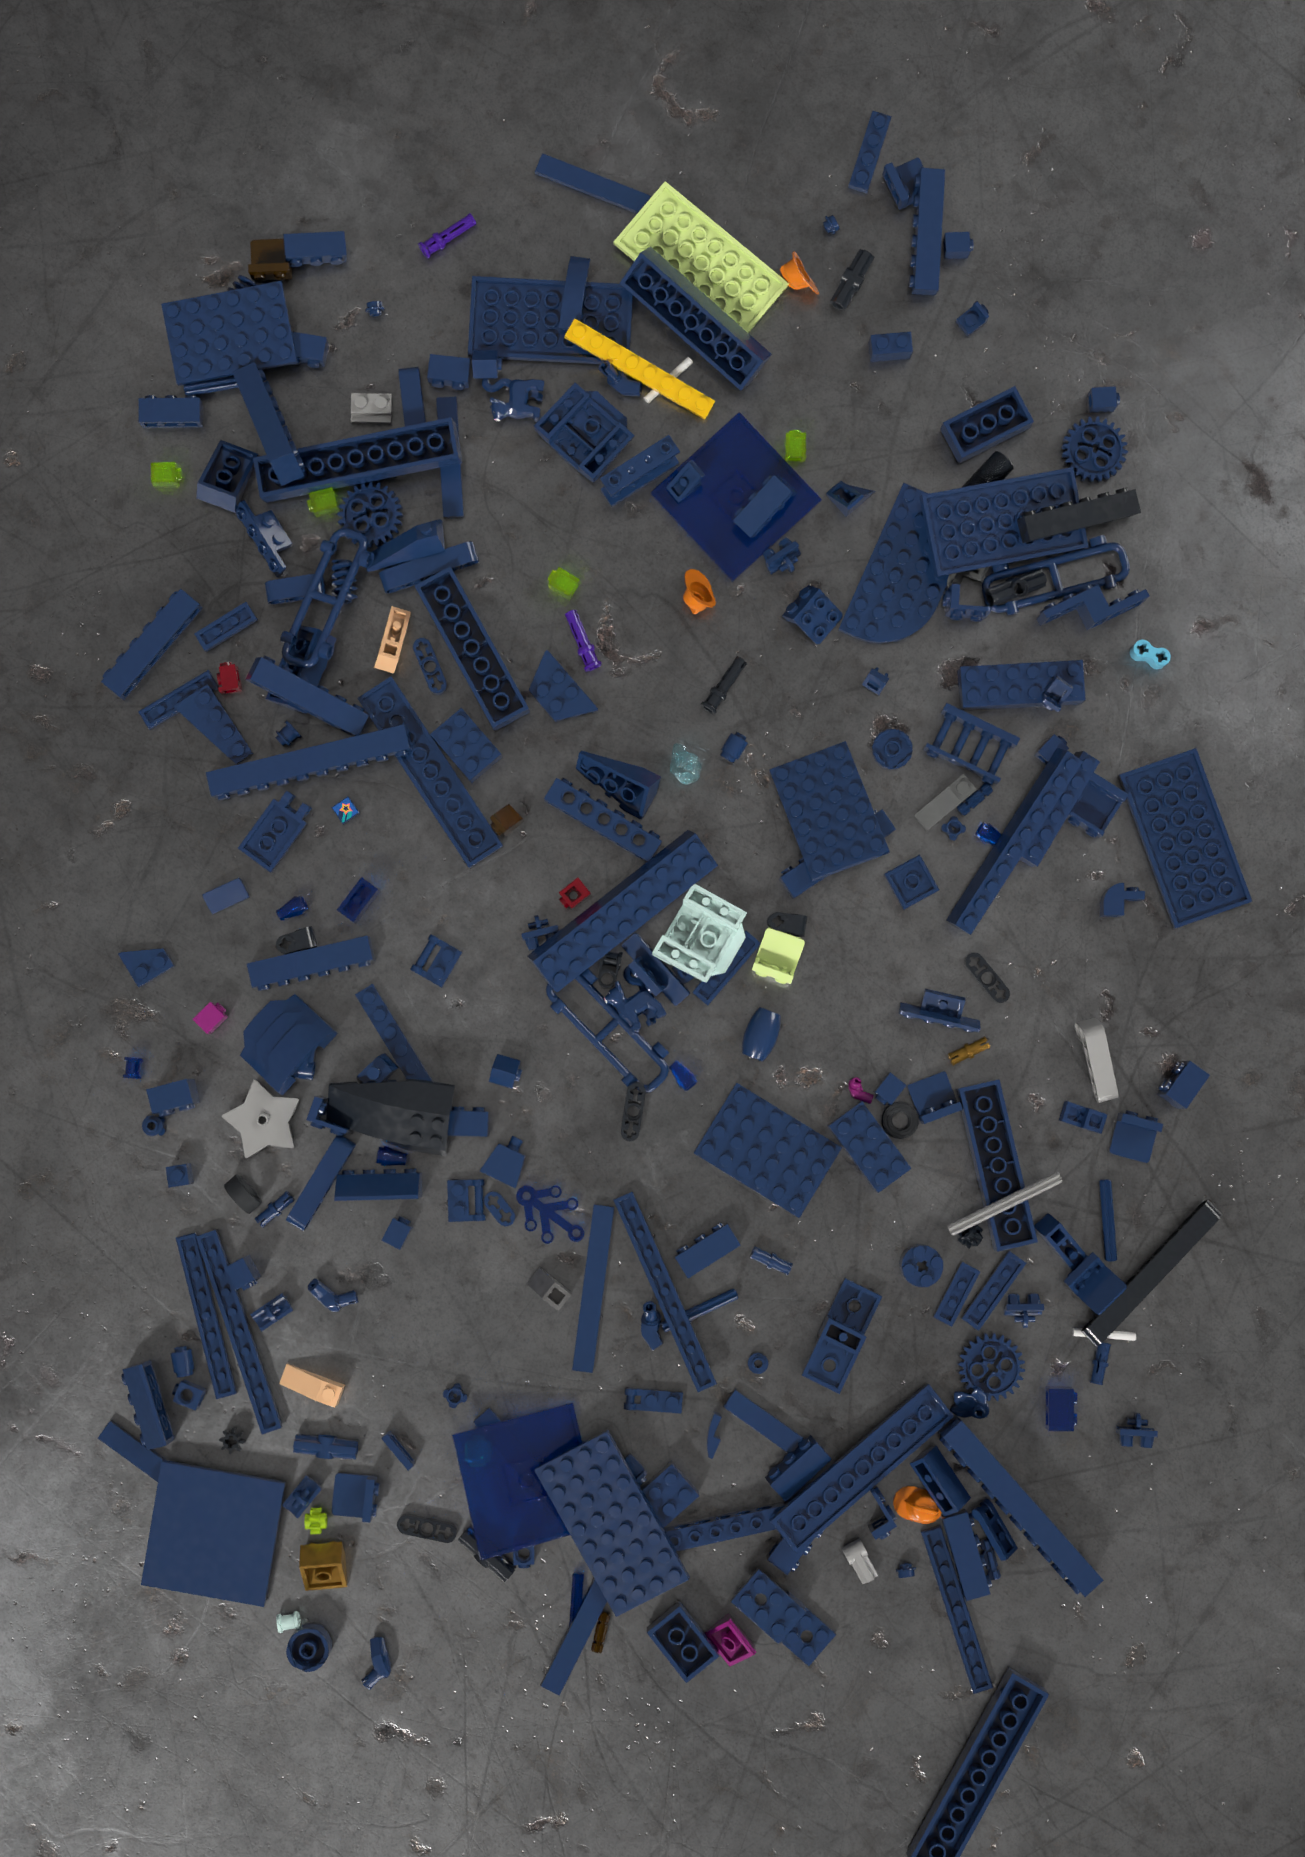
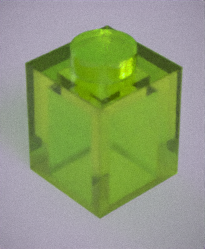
(795, 446)
(165, 474)
(323, 502)
(563, 583)

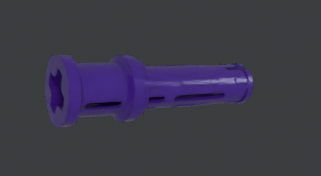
(436, 241)
(585, 649)

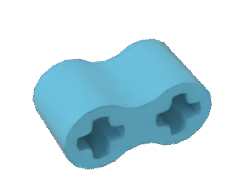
(1150, 654)

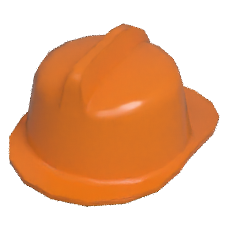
(796, 275)
(698, 591)
(916, 1505)

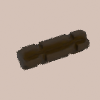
(600, 1632)

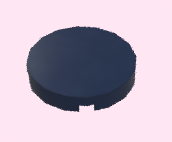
(892, 749)

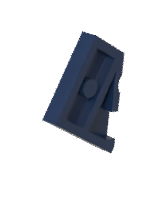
(146, 964)

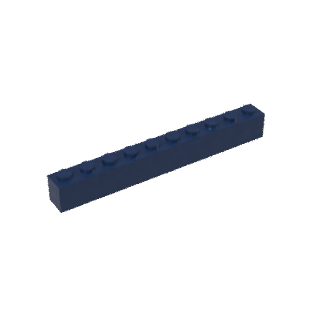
(309, 761)
(1014, 840)

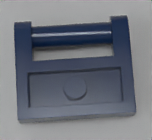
(442, 964)
(459, 1200)

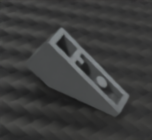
(945, 802)

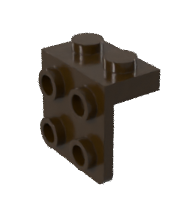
(268, 260)

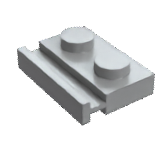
(371, 408)

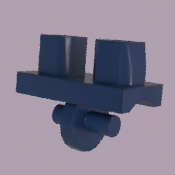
(784, 558)
(531, 937)
(1022, 1311)
(272, 1312)
(1146, 1434)
(302, 1496)

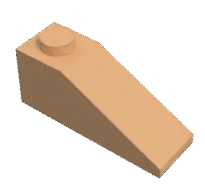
(392, 639)
(312, 1385)

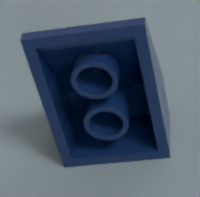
(226, 476)

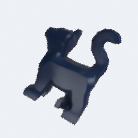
(519, 393)
(640, 1003)

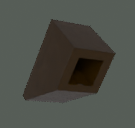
(505, 820)

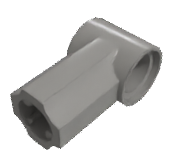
(857, 1556)

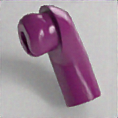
(857, 1091)

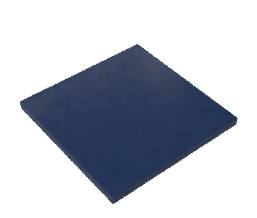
(213, 1533)

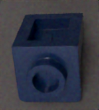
(973, 318)
(636, 1468)

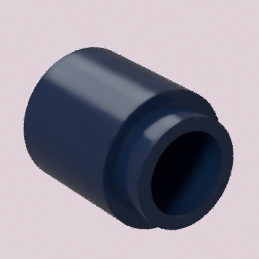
(734, 747)
(182, 1361)

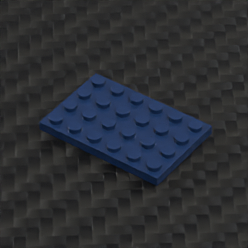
(228, 331)
(829, 811)
(767, 1150)

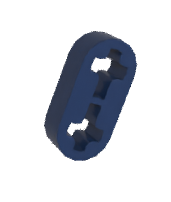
(503, 1205)

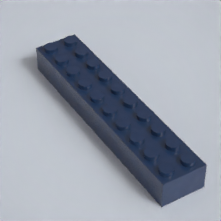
(365, 459)
(622, 910)
(1023, 1510)
(980, 1768)

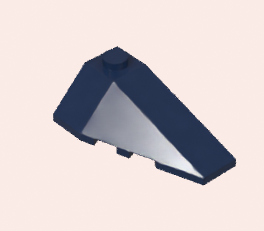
(413, 544)
(626, 783)

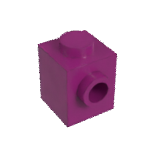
(211, 1017)

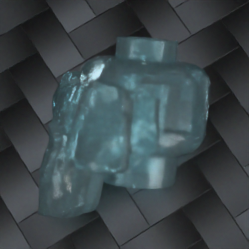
(684, 765)

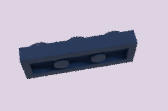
(225, 626)
(956, 1294)

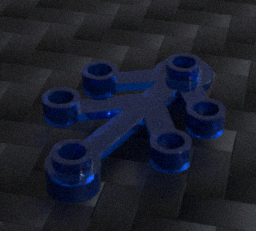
(547, 1211)

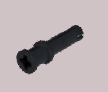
(719, 692)

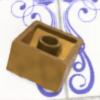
(323, 1566)

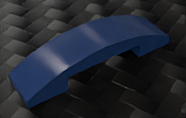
(574, 291)

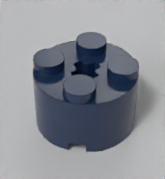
(932, 1262)
(304, 1658)

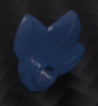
(971, 1404)

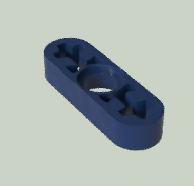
(429, 650)

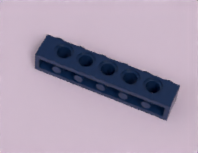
(563, 786)
(722, 1527)

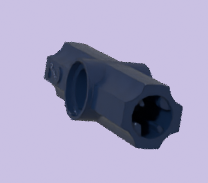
(325, 1446)

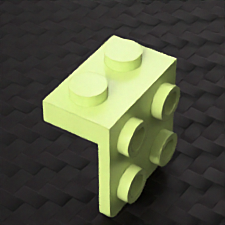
(778, 955)

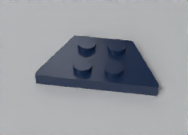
(558, 691)

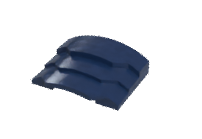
(585, 431)
(283, 1039)

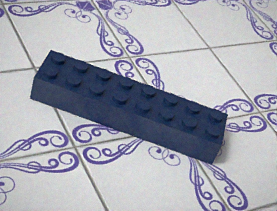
(695, 318)
(472, 648)
(996, 1162)

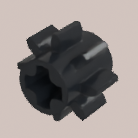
(971, 1236)
(228, 1444)

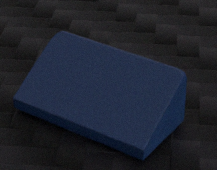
(225, 895)

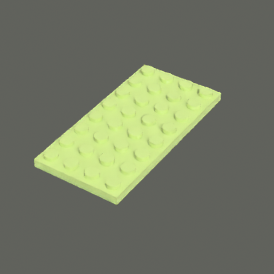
(704, 255)

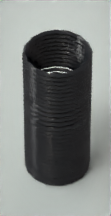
(994, 469)

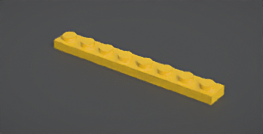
(639, 369)

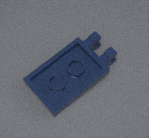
(275, 832)

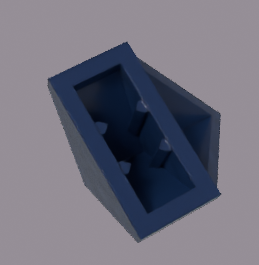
(848, 497)

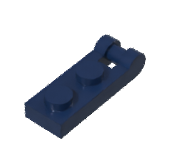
(654, 1400)
(994, 1529)

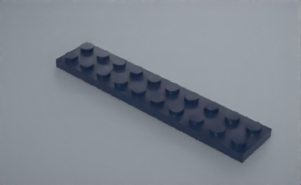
(433, 775)
(861, 1468)

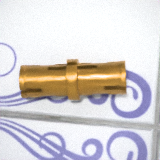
(968, 1051)

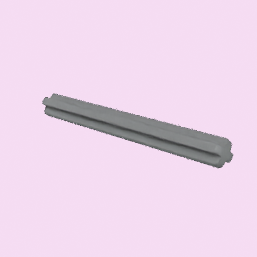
(1005, 1203)

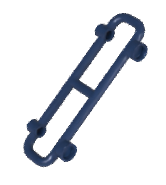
(1098, 545)
(324, 649)
(656, 1052)

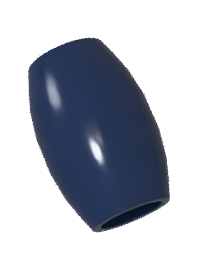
(761, 1034)

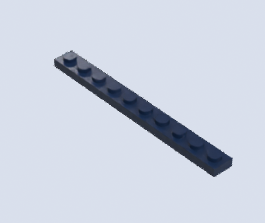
(665, 1292)
(239, 1332)

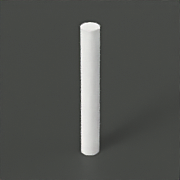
(676, 372)
(1121, 1335)

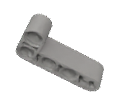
(1098, 1059)

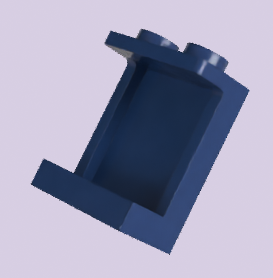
(1096, 806)

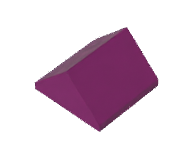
(730, 1640)

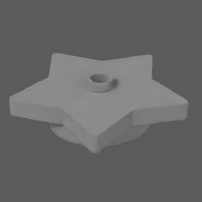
(277, 1112)

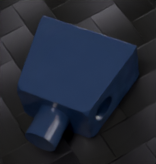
(378, 1070)
(505, 1162)

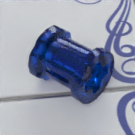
(132, 1068)

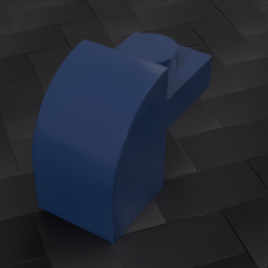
(1113, 899)

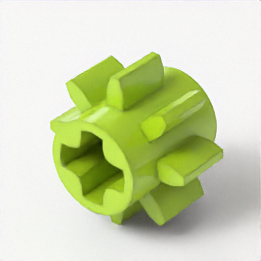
(316, 1520)

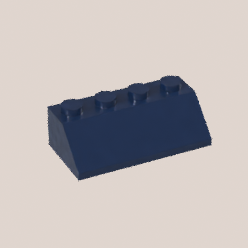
(303, 649)
(378, 1186)
(148, 1405)

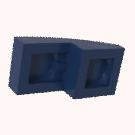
(1083, 1117)
(712, 1439)

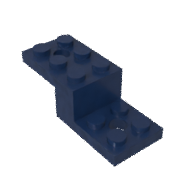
(1092, 606)
(841, 1336)
(783, 1617)

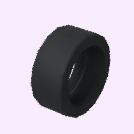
(242, 1194)

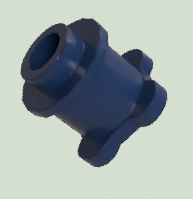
(287, 734)
(159, 1128)

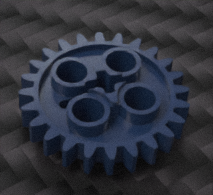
(1099, 431)
(367, 496)
(1006, 1378)

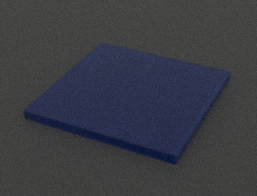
(734, 468)
(500, 1482)

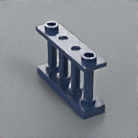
(640, 470)
(971, 723)

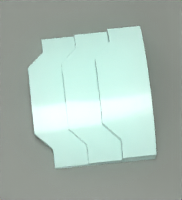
(702, 935)

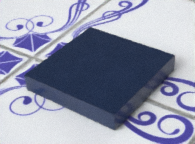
(911, 882)

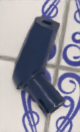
(619, 381)
(329, 1298)
(650, 1325)
(380, 1661)

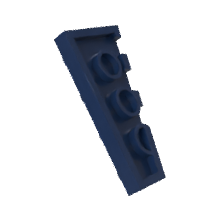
(212, 720)

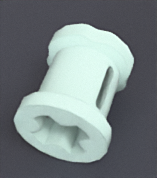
(288, 1621)

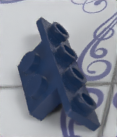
(267, 535)
(653, 971)
(942, 1009)

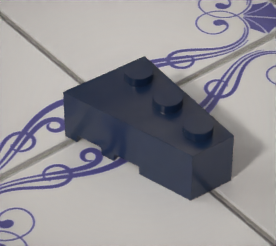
(764, 505)

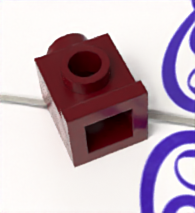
(229, 678)
(575, 886)

